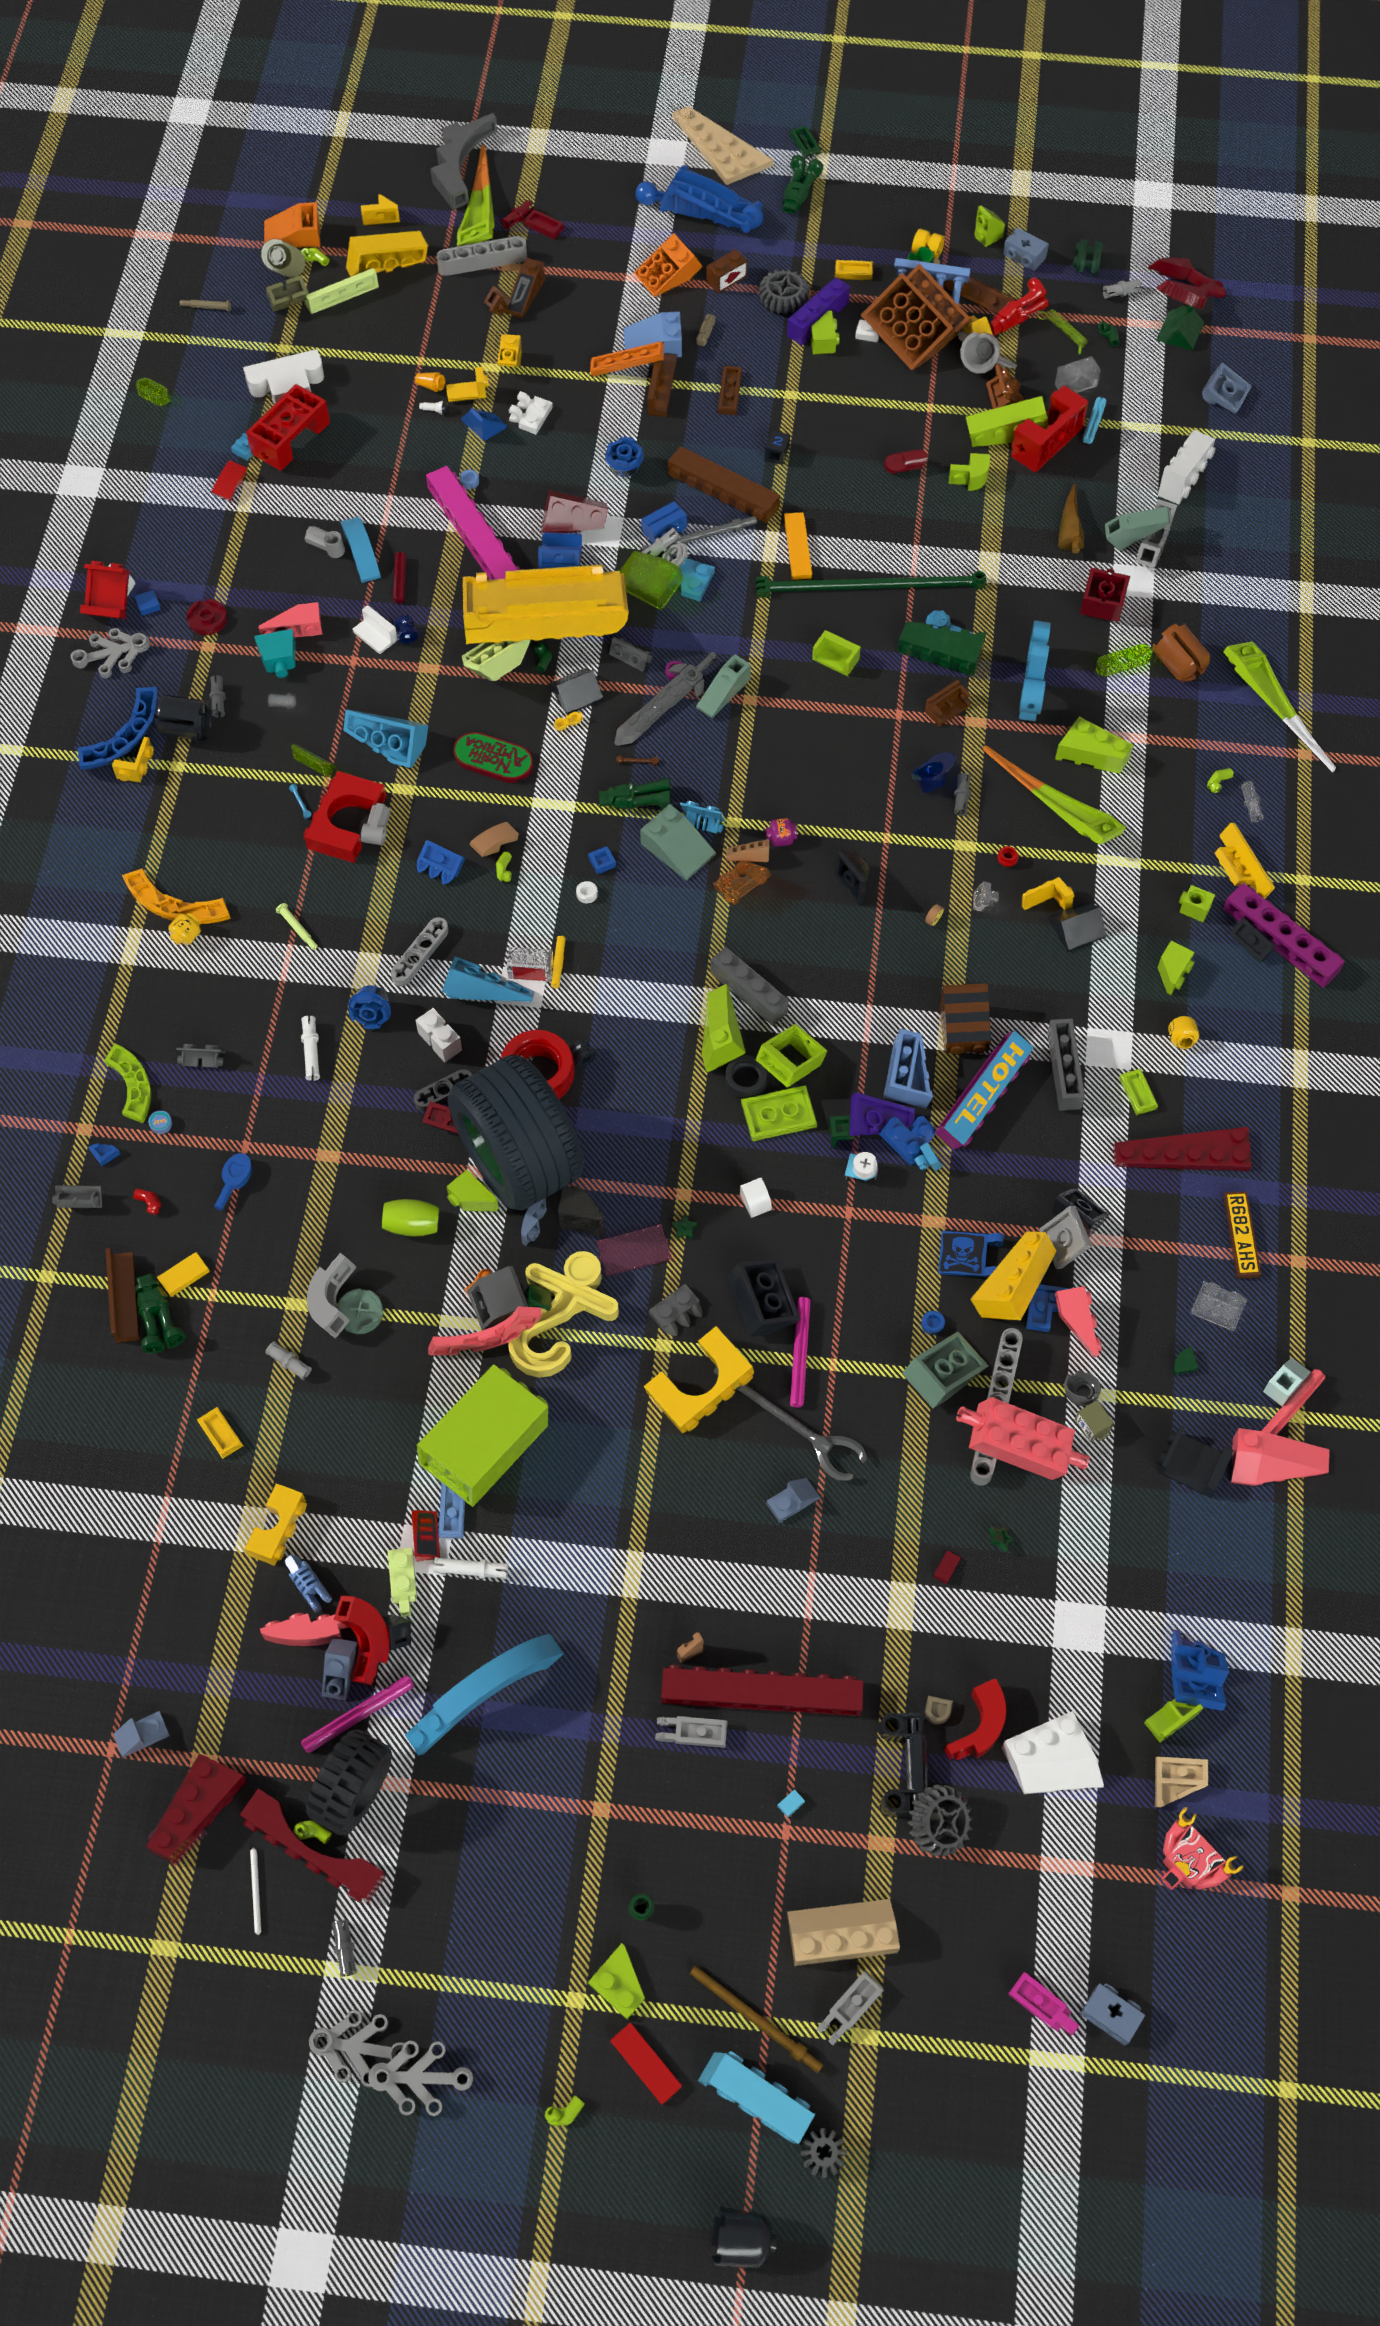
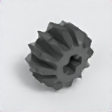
(820, 2143)

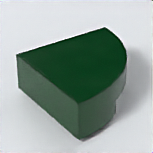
(1185, 1362)

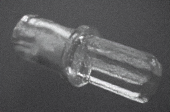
(1252, 801)

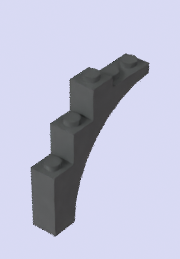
(458, 144)

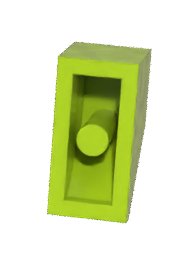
(471, 1194)

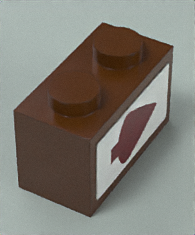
(726, 271)

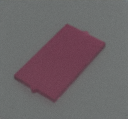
(634, 1250)

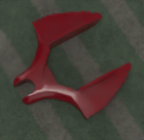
(1187, 294)

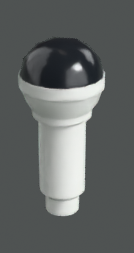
(440, 407)

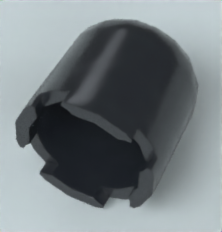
(742, 2239)

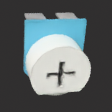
(862, 1166)

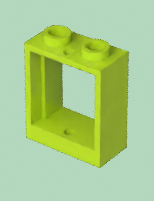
(780, 1066)

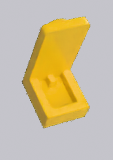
(469, 390)
(134, 771)
(1055, 888)

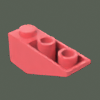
(302, 618)
(1075, 1312)

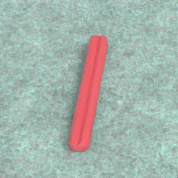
(1294, 1402)

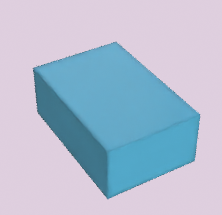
(791, 1803)

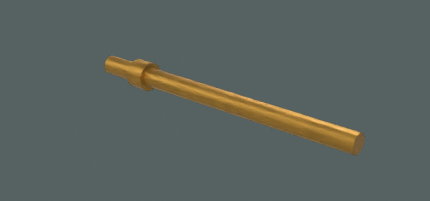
(797, 2051)

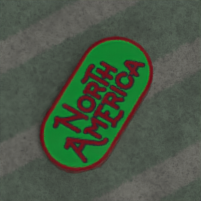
(493, 757)

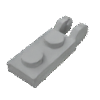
(694, 1731)
(852, 2005)

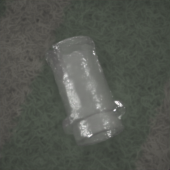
(277, 700)

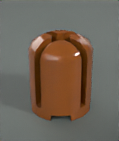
(1182, 653)

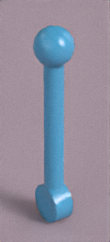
(307, 814)

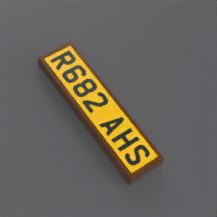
(1241, 1235)

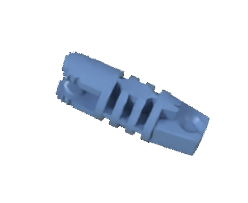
(307, 1582)

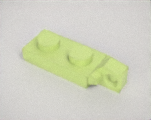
(402, 1579)

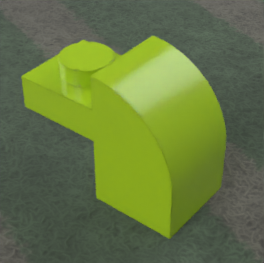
(974, 474)

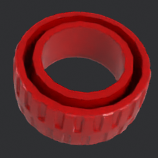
(549, 1045)

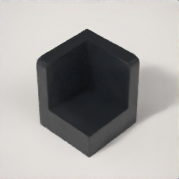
(398, 1630)

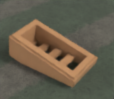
(750, 852)

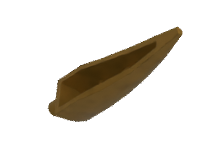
(1071, 533)

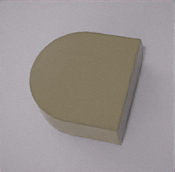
(938, 1710)

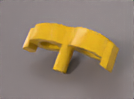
(571, 719)

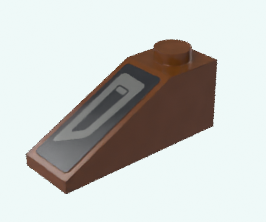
(528, 283)

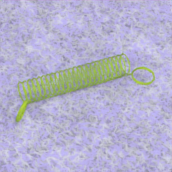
(1068, 324)

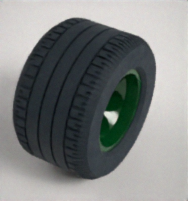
(516, 1131)

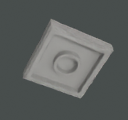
(1067, 1236)

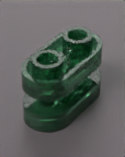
(1080, 261)

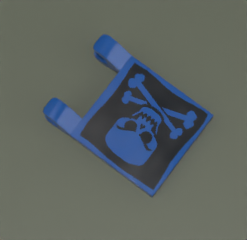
(966, 1253)

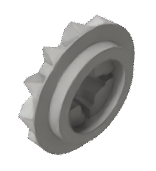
(676, 550)

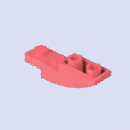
(301, 1631)

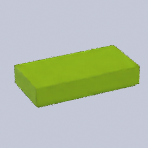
(1138, 1091)

